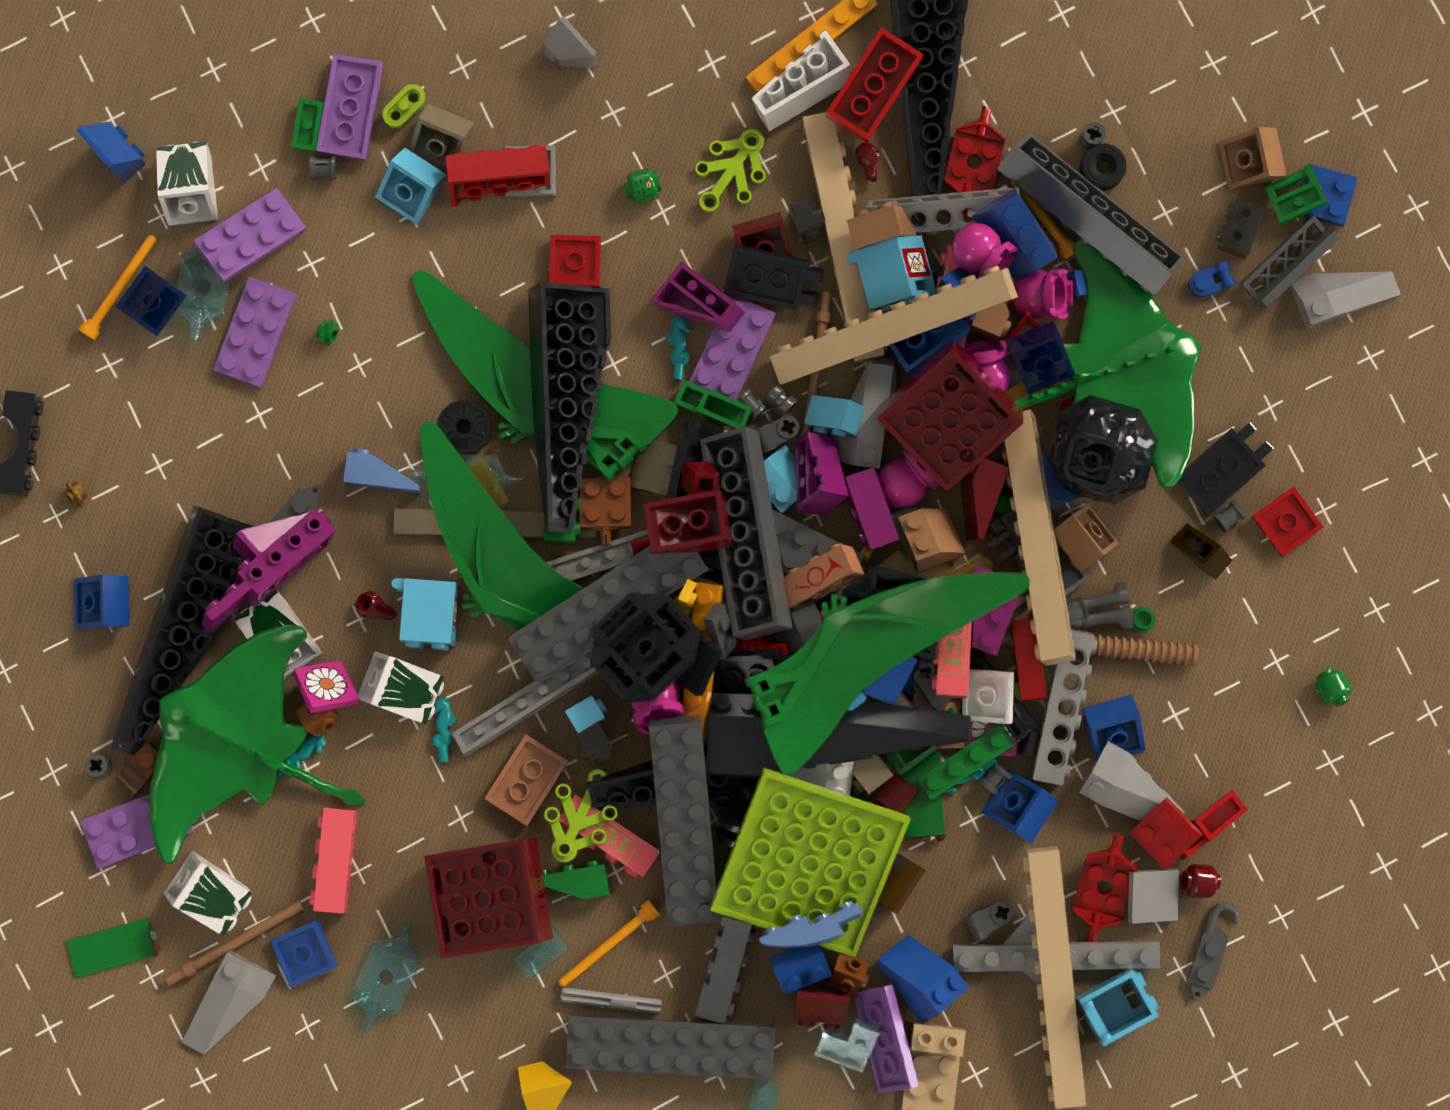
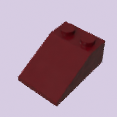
(764, 234)
(979, 496)
(688, 523)
(821, 1007)

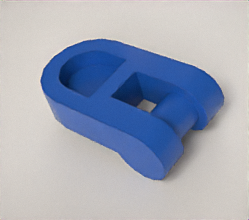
(1203, 284)

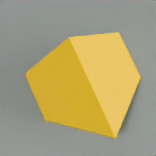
(542, 1086)

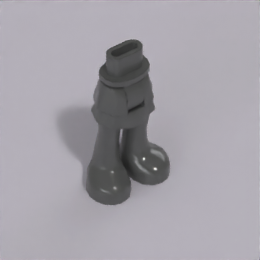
(1079, 609)

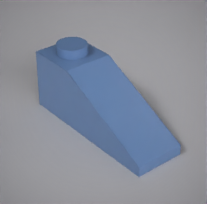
(369, 471)

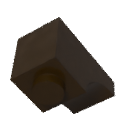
(1202, 550)

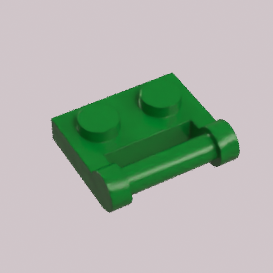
(1298, 201)

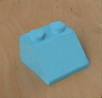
(410, 185)
(781, 479)

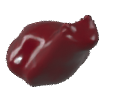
(868, 157)
(373, 606)

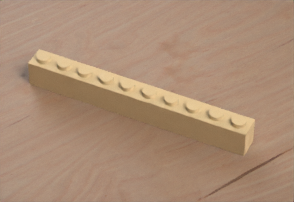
(837, 205)
(893, 326)
(1038, 544)
(1055, 976)

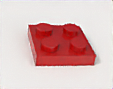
(575, 260)
(1287, 521)
(1166, 833)

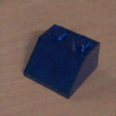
(151, 301)
(1041, 357)

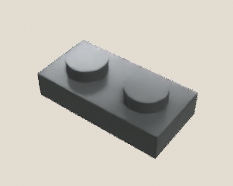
(720, 629)

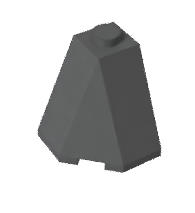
(805, 623)

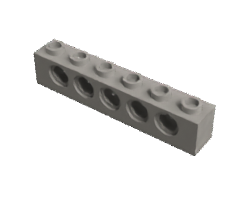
(932, 204)
(1042, 768)

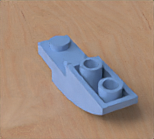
(802, 934)

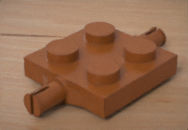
(605, 505)

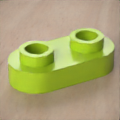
(402, 105)

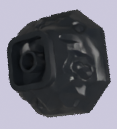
(1114, 435)

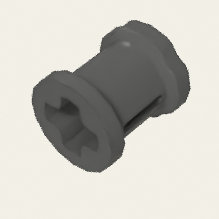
(1089, 128)
(323, 167)
(749, 400)
(1229, 516)
(90, 765)
(995, 778)

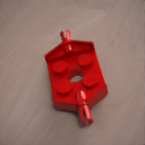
(976, 140)
(1108, 907)

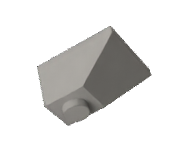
(568, 47)

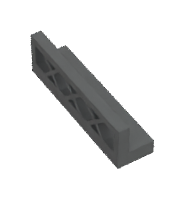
(1295, 268)

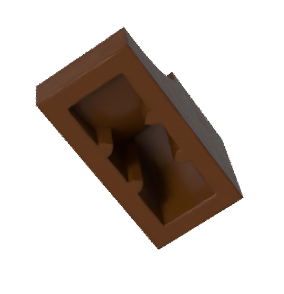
(138, 770)

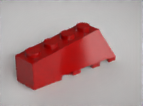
(496, 172)

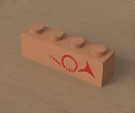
(822, 575)

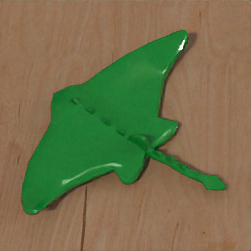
(1133, 358)
(228, 738)

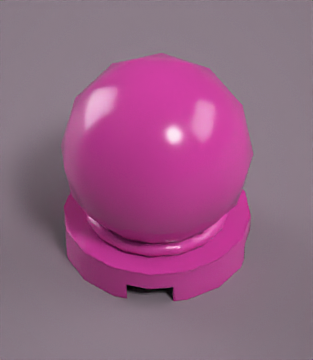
(980, 248)
(1043, 294)
(990, 359)
(905, 482)
(663, 707)

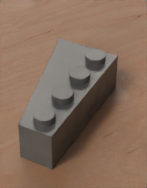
(723, 970)

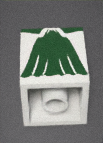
(186, 183)
(273, 613)
(401, 687)
(207, 894)

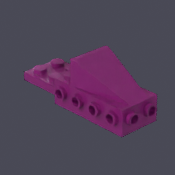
(271, 557)

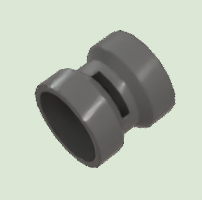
(778, 400)

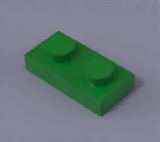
(307, 125)

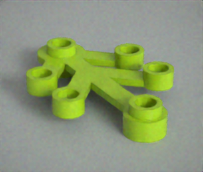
(733, 167)
(577, 822)

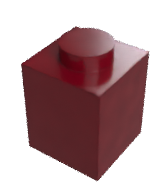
(698, 477)
(897, 794)

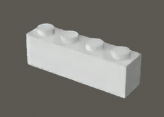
(804, 83)

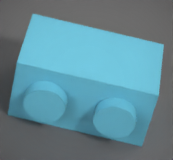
(834, 415)
(587, 713)

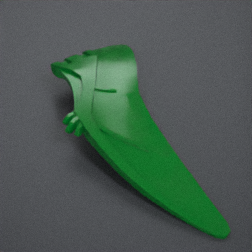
(501, 374)
(490, 554)
(860, 646)

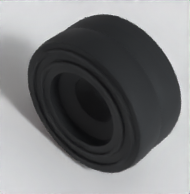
(1107, 153)

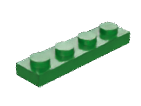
(966, 762)

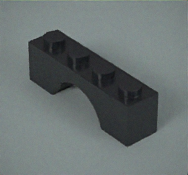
(23, 411)

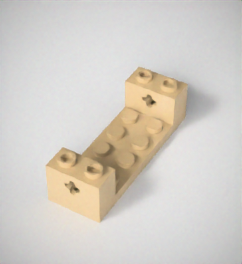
(936, 1060)

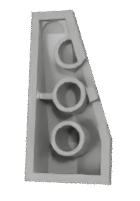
(1334, 295)
(868, 444)
(1122, 784)
(230, 997)

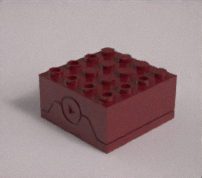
(950, 415)
(488, 897)

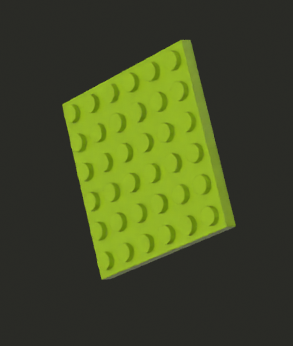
(807, 856)

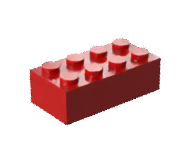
(874, 85)

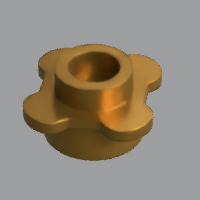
(75, 493)

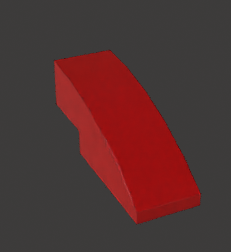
(1029, 669)
(1216, 819)

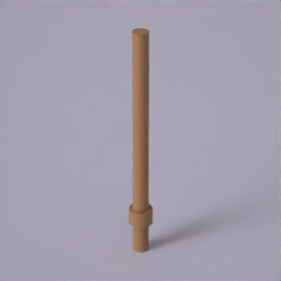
(823, 318)
(191, 967)

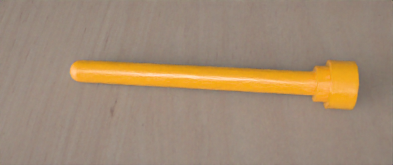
(1066, 245)
(91, 326)
(646, 913)

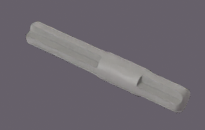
(611, 1000)

